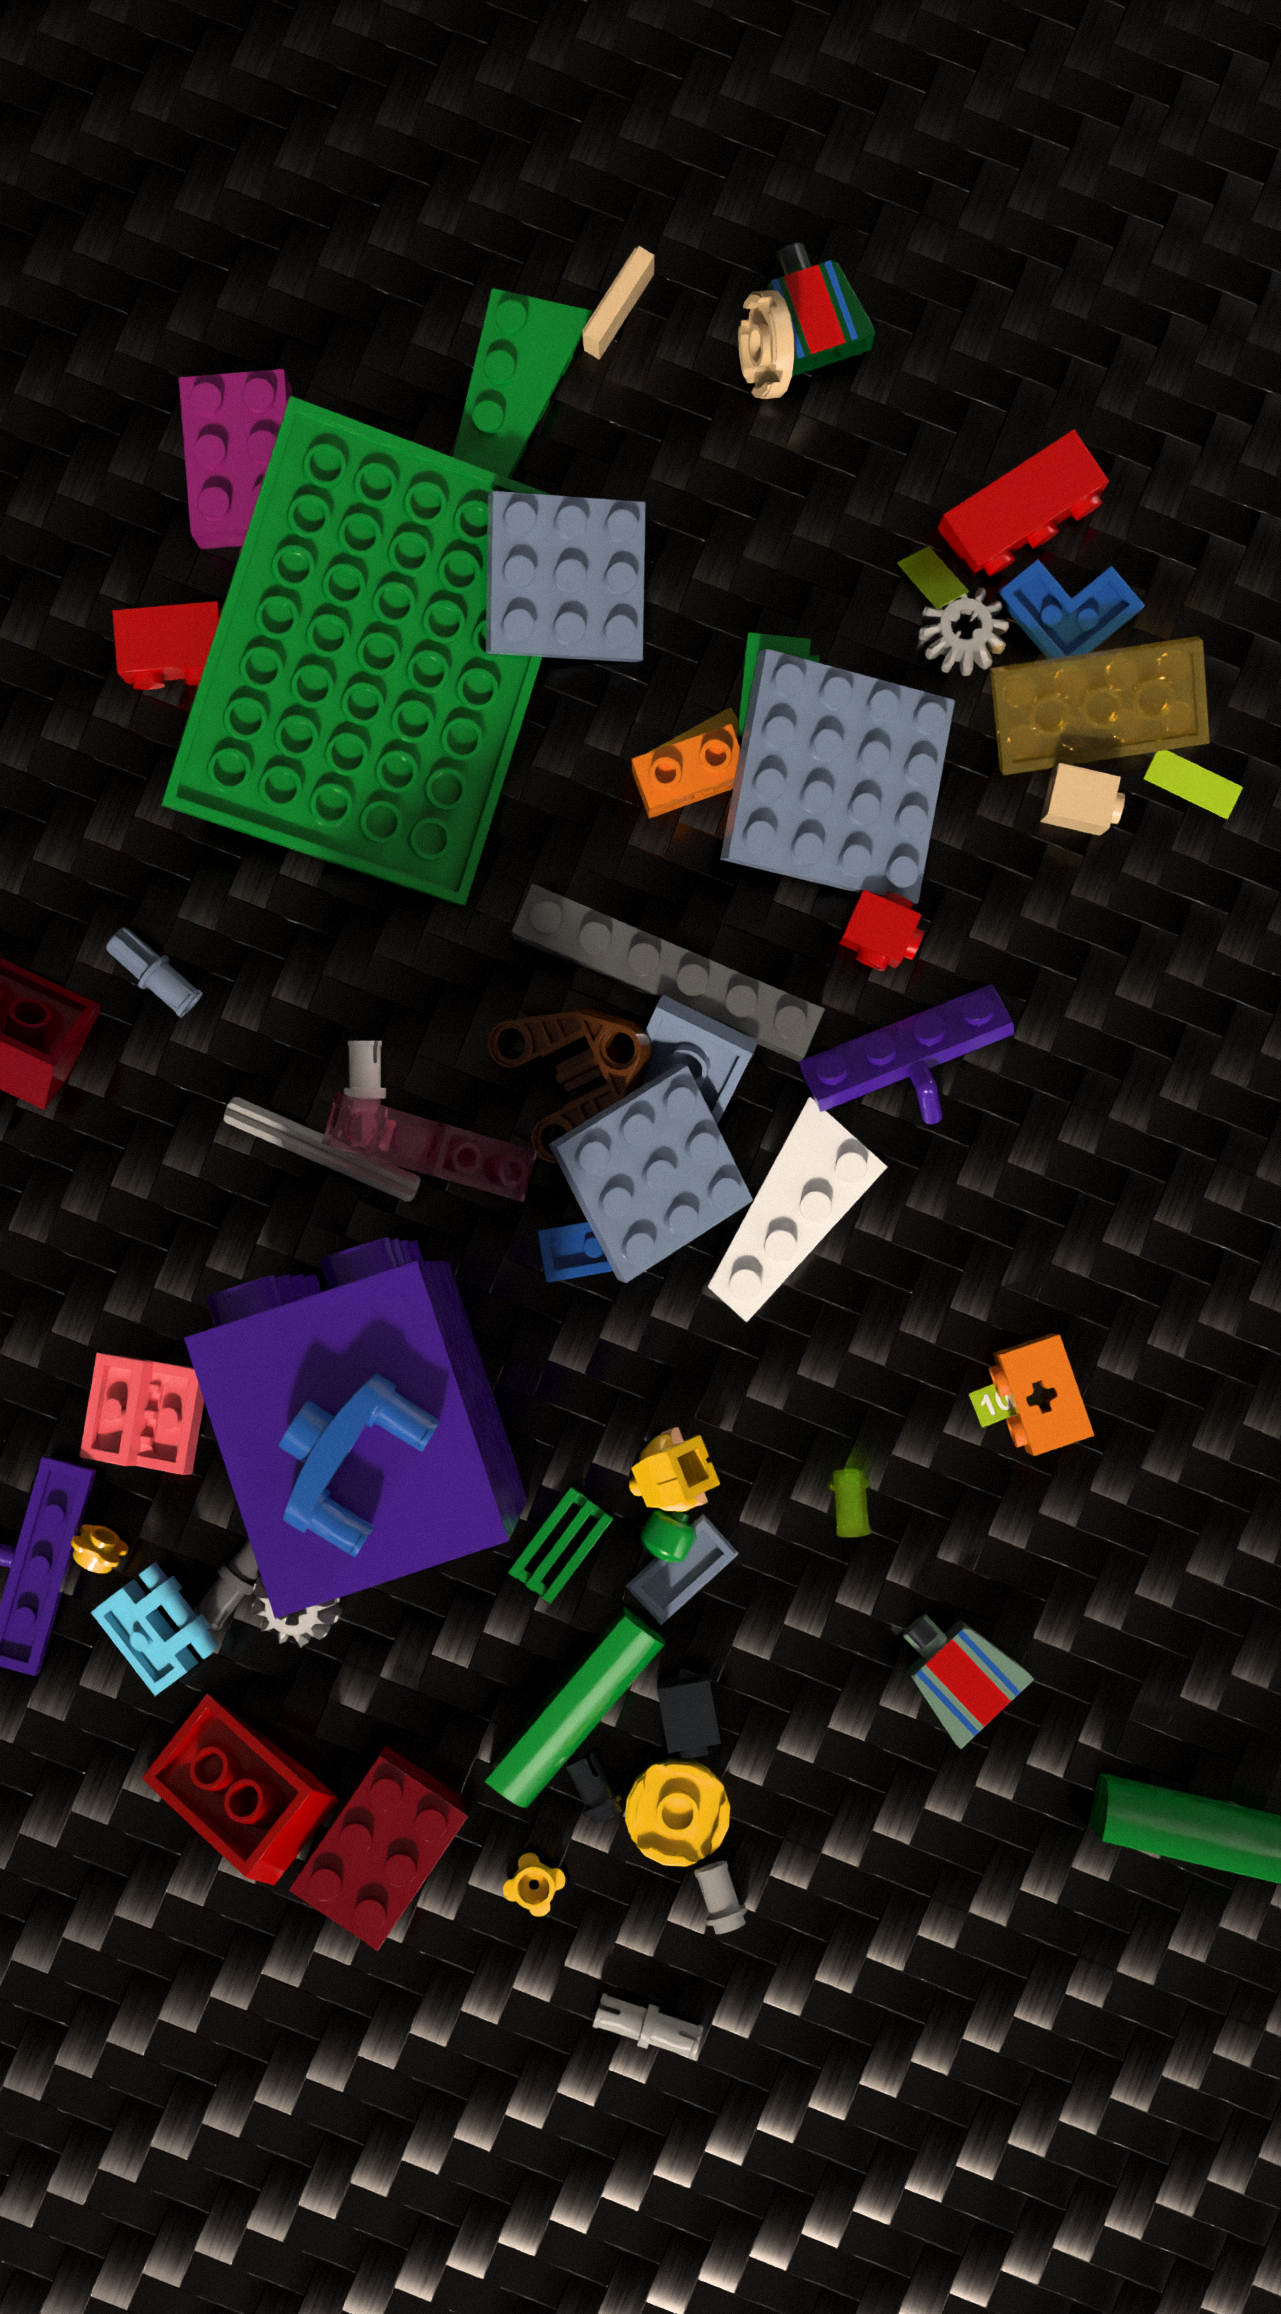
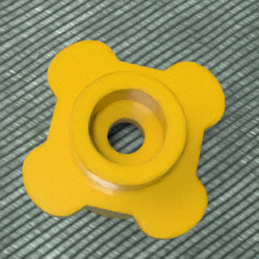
(98, 1548)
(534, 1899)

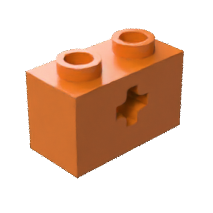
(687, 770)
(1063, 1415)

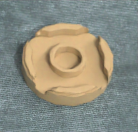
(767, 344)

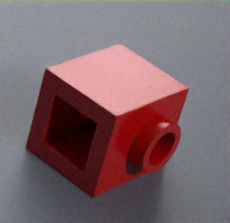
(883, 930)

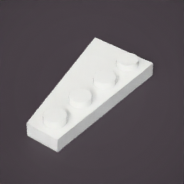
(800, 1201)

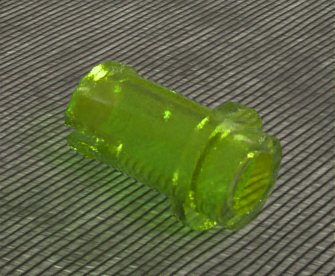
(851, 1502)

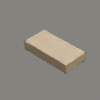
(618, 302)

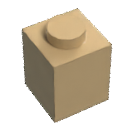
(1082, 799)

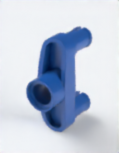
(324, 1443)

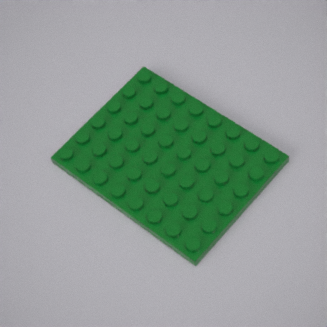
(353, 663)

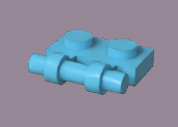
(146, 1636)

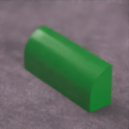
(574, 1708)
(1187, 1827)

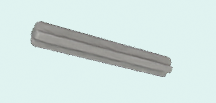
(309, 1145)

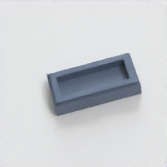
(667, 1586)

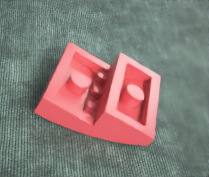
(143, 1414)

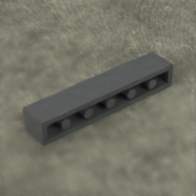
(663, 968)

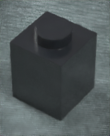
(688, 1715)

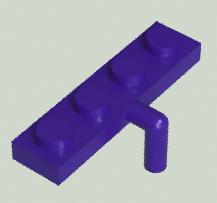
(908, 1051)
(41, 1562)

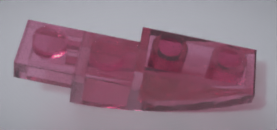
(429, 1147)

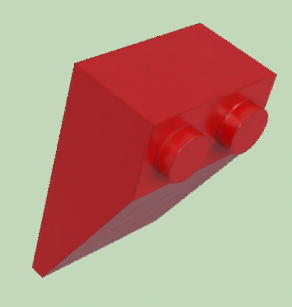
(240, 1791)

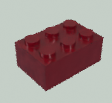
(381, 1847)

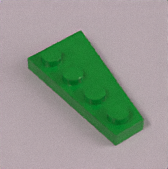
(514, 374)

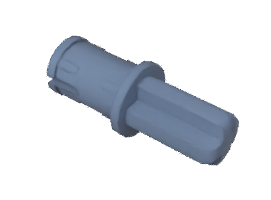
(153, 971)

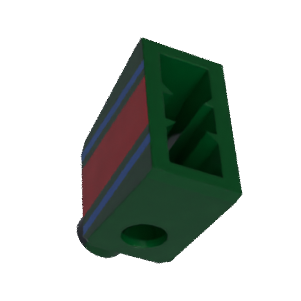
(822, 308)

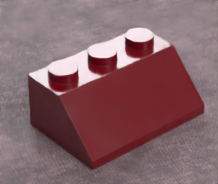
(39, 1033)

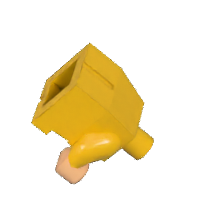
(673, 1472)

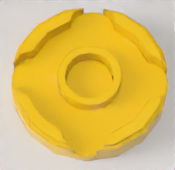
(677, 1812)

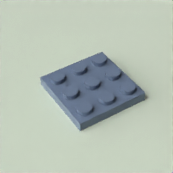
(565, 577)
(651, 1172)

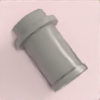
(720, 1898)

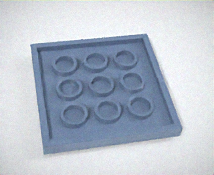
(837, 777)

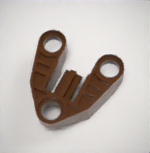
(561, 1031)

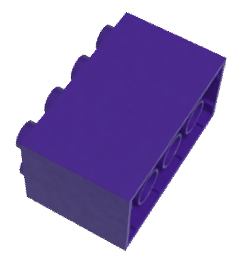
(294, 1344)

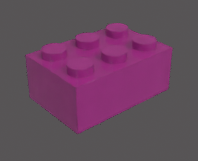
(227, 446)

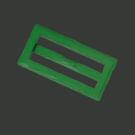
(533, 1581)

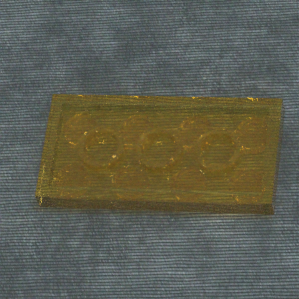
(1100, 705)

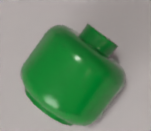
(668, 1535)

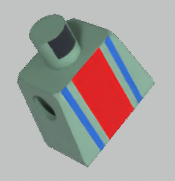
(963, 1676)

